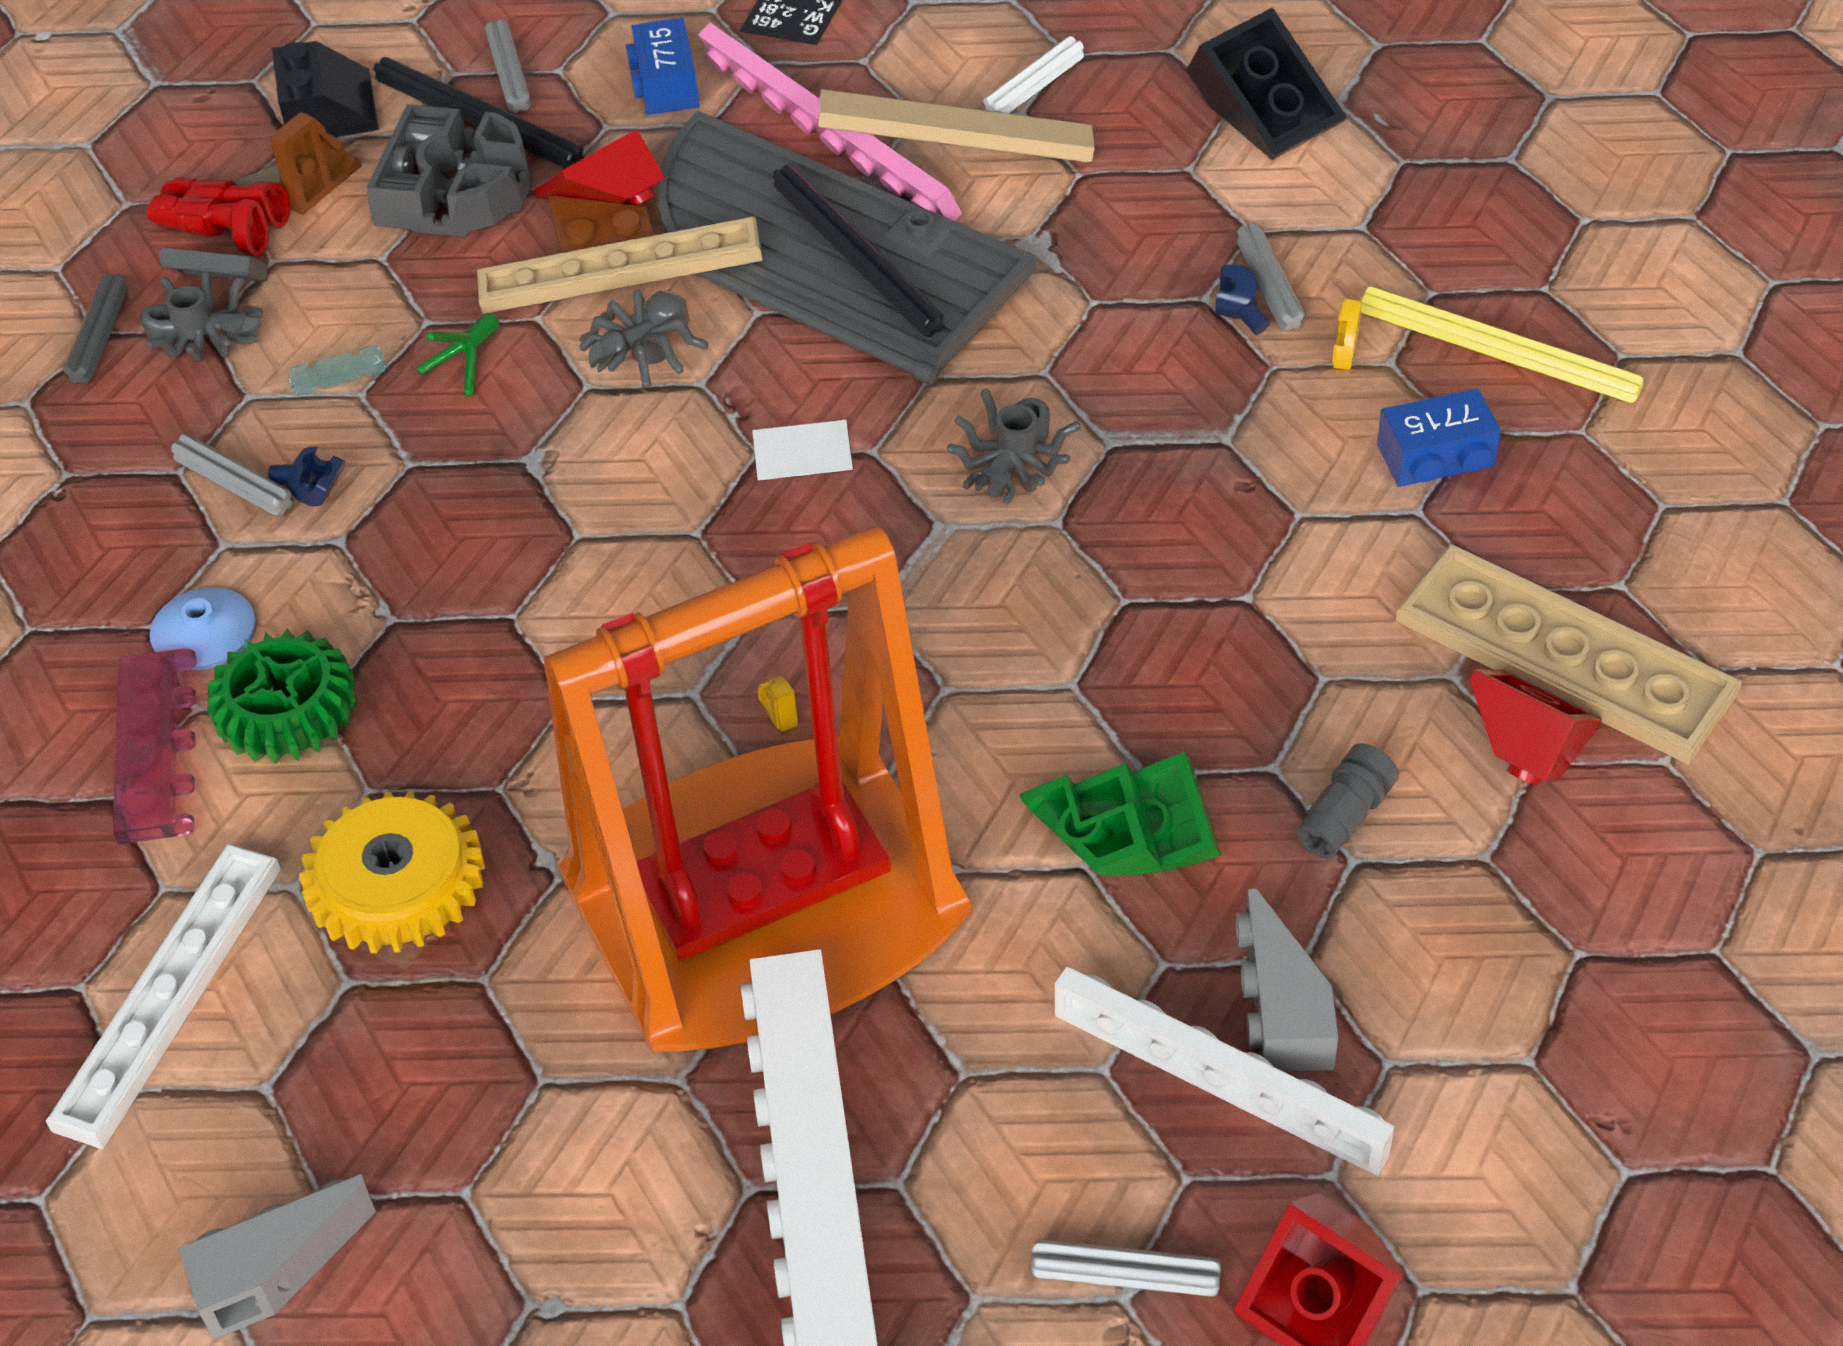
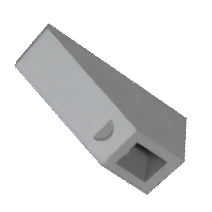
(1291, 996)
(264, 1261)

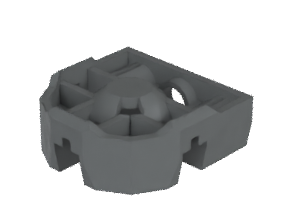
(479, 195)

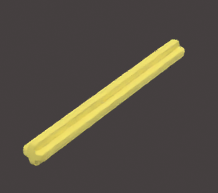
(1502, 345)

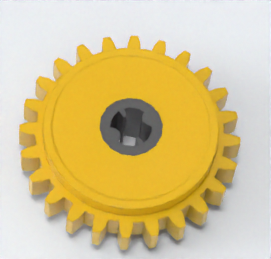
(392, 871)

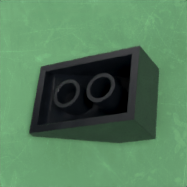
(1264, 85)

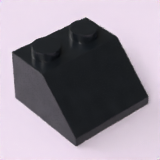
(324, 87)

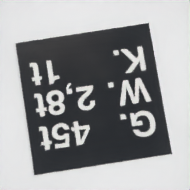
(791, 19)

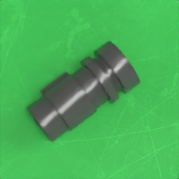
(1356, 787)

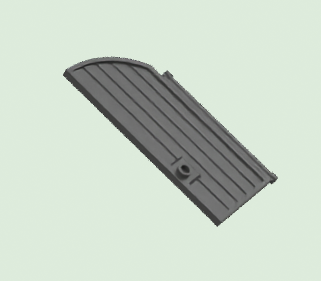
(726, 175)

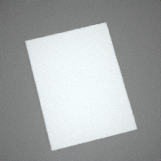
(802, 450)

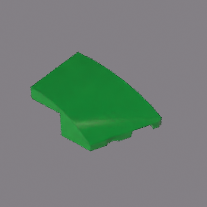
(1130, 819)

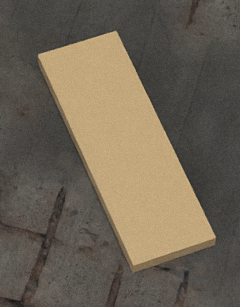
(1570, 652)

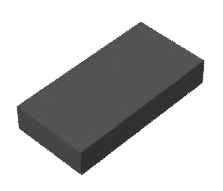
(217, 264)

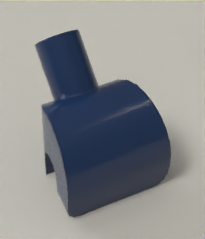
(1239, 297)
(308, 476)

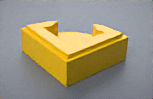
(1347, 334)
(779, 702)

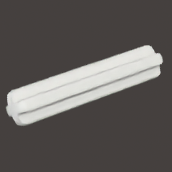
(1035, 76)

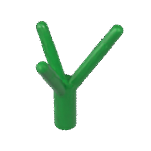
(463, 342)

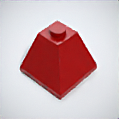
(612, 174)
(1530, 725)
(1320, 1278)

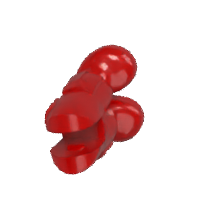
(214, 204)

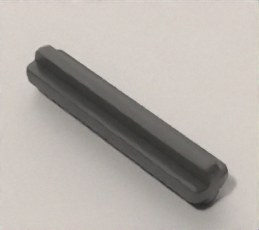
(96, 328)

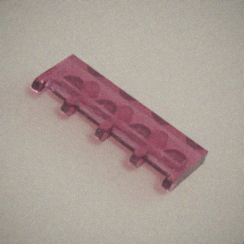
(148, 746)

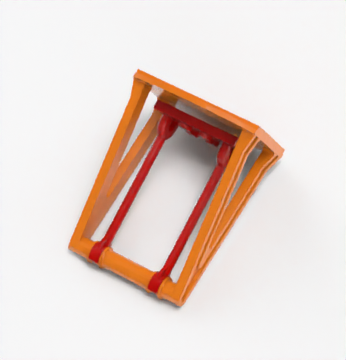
(770, 845)

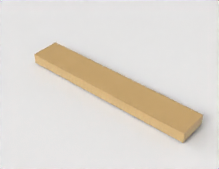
(955, 126)
(619, 265)

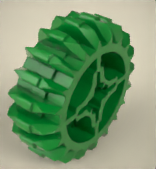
(281, 696)

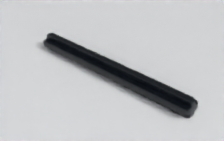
(439, 94)
(859, 251)

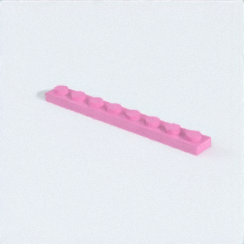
(865, 150)

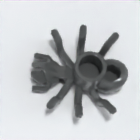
(191, 316)
(644, 335)
(1019, 435)

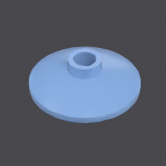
(207, 622)

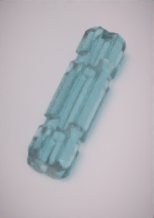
(336, 370)

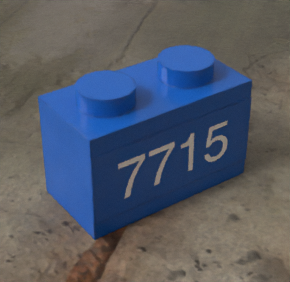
(663, 65)
(1438, 437)

